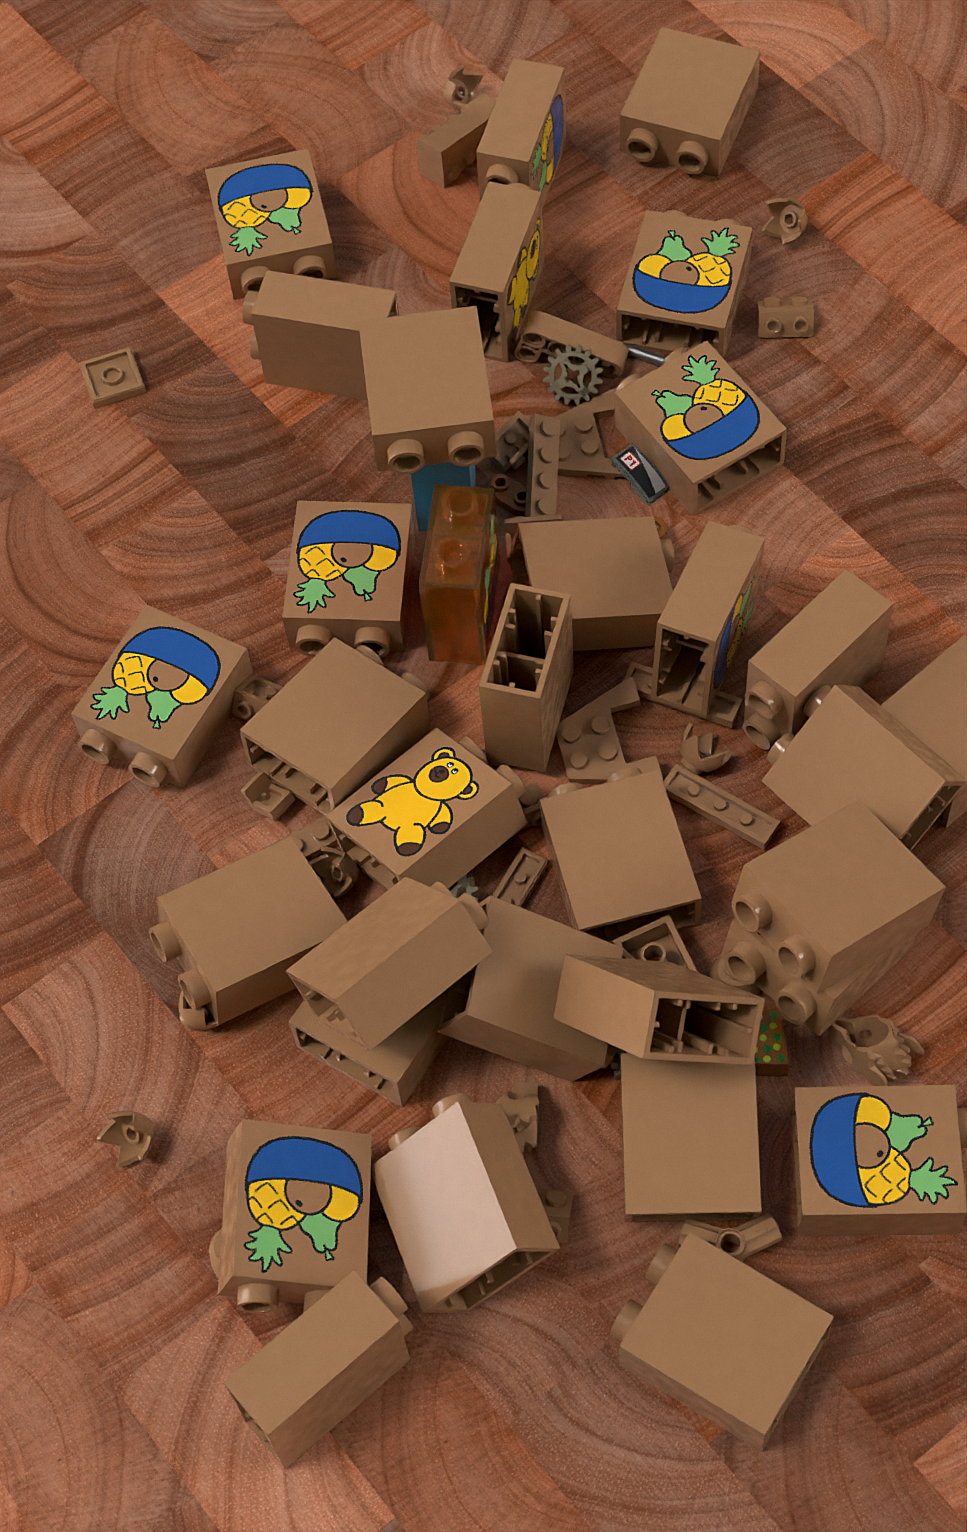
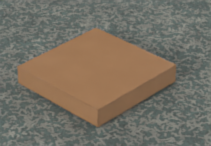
(112, 377)

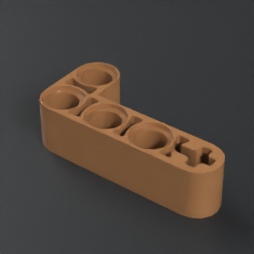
(547, 333)

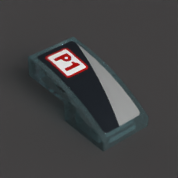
(641, 473)

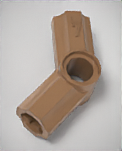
(749, 1237)

